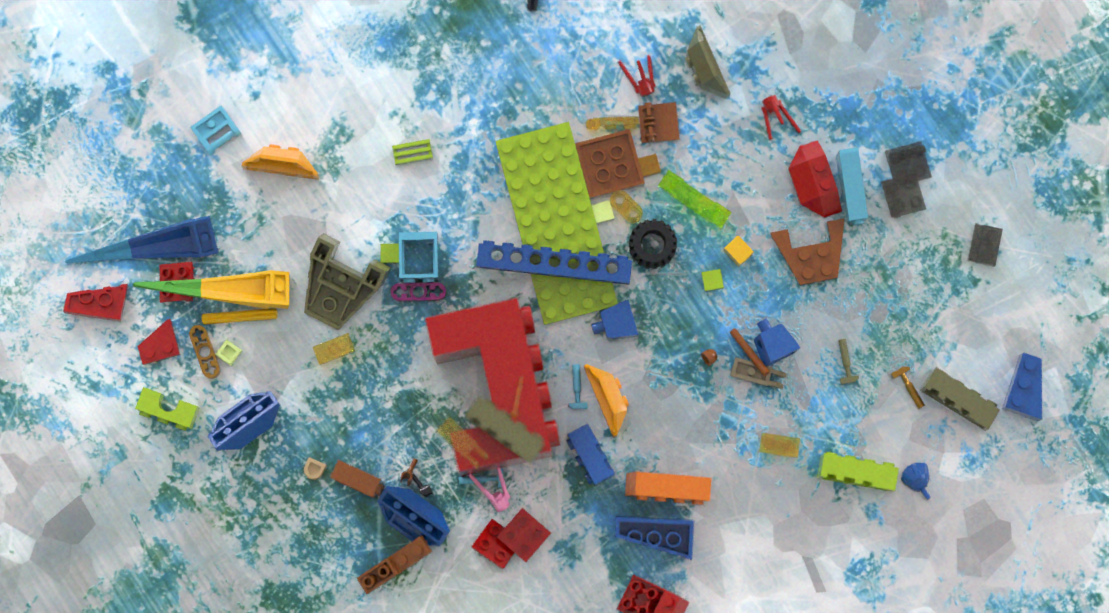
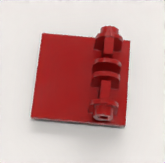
(175, 272)
(524, 535)
(491, 547)

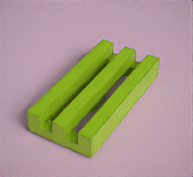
(414, 151)

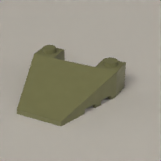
(336, 289)

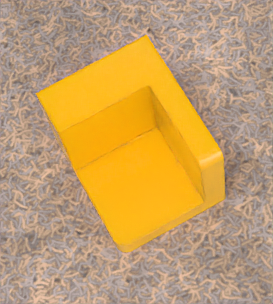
(738, 251)

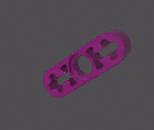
(403, 286)

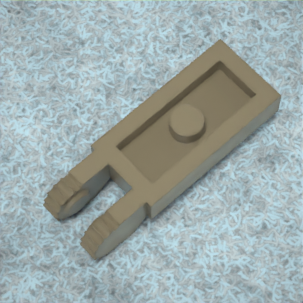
(749, 372)

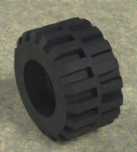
(660, 229)

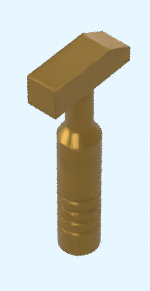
(909, 386)

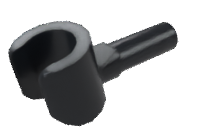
(425, 490)

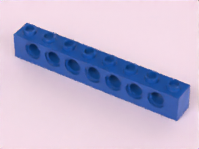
(485, 261)

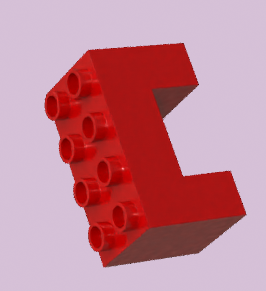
(500, 337)

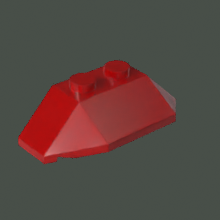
(814, 180)

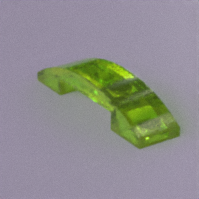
(694, 199)

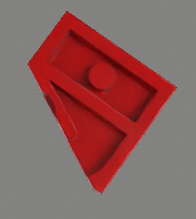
(159, 345)

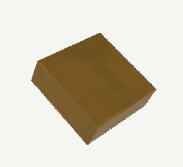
(649, 165)

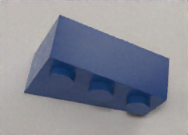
(1025, 388)
(590, 455)

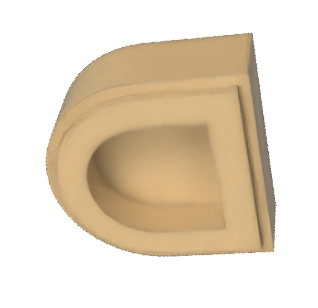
(314, 469)

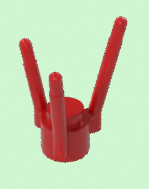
(645, 86)
(773, 106)

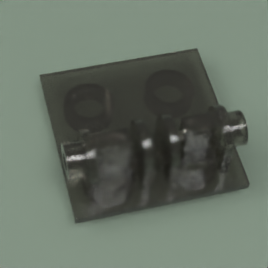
(908, 160)
(903, 195)

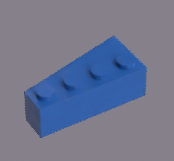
(664, 534)

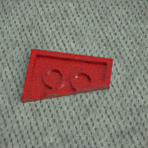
(99, 303)

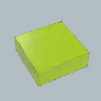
(389, 253)
(712, 280)

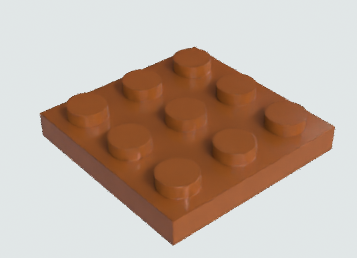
(609, 163)

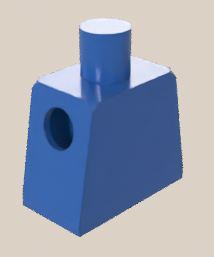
(616, 322)
(774, 343)

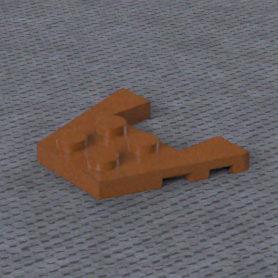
(815, 261)

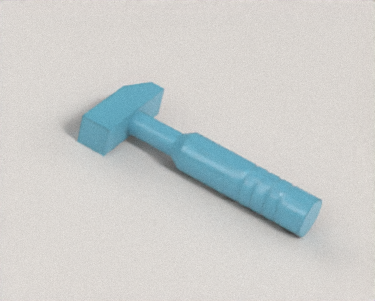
(577, 389)
(481, 478)

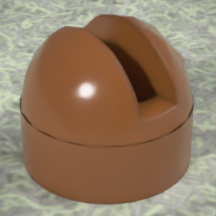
(709, 356)

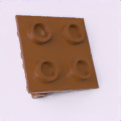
(658, 122)

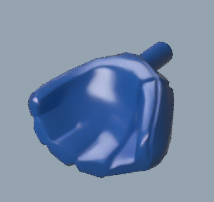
(917, 478)

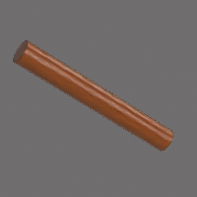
(749, 351)

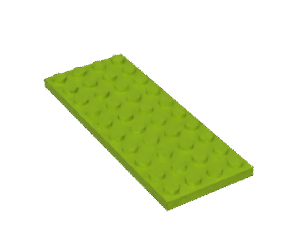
(554, 213)

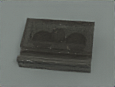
(985, 245)

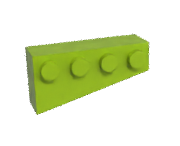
(857, 472)

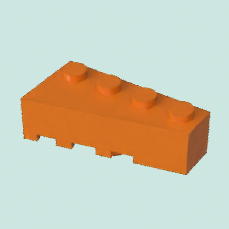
(668, 486)

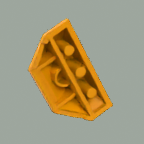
(281, 161)
(608, 396)

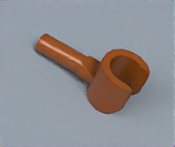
(408, 474)

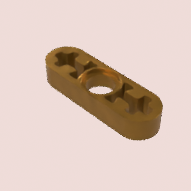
(194, 340)

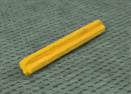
(239, 316)

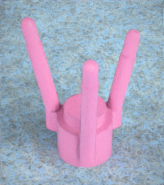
(498, 499)

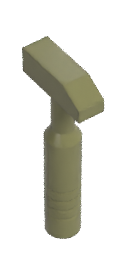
(846, 363)

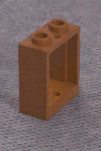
(357, 479)

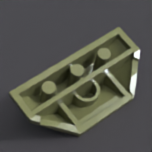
(705, 66)

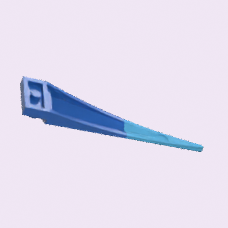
(178, 240)

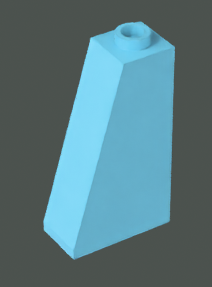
(852, 185)

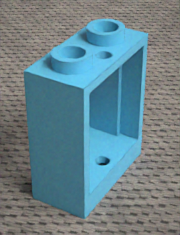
(416, 237)

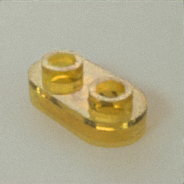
(626, 207)

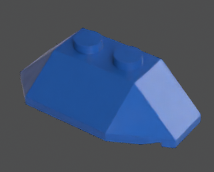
(244, 421)
(413, 515)

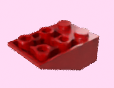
(649, 598)

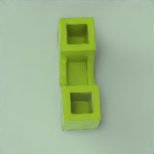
(150, 404)

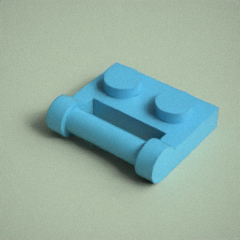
(212, 125)

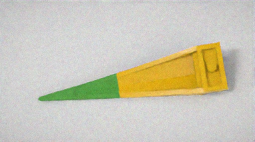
(253, 289)

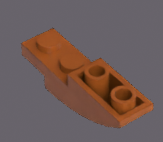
(394, 565)

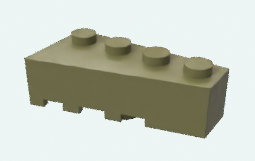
(960, 399)
(505, 430)

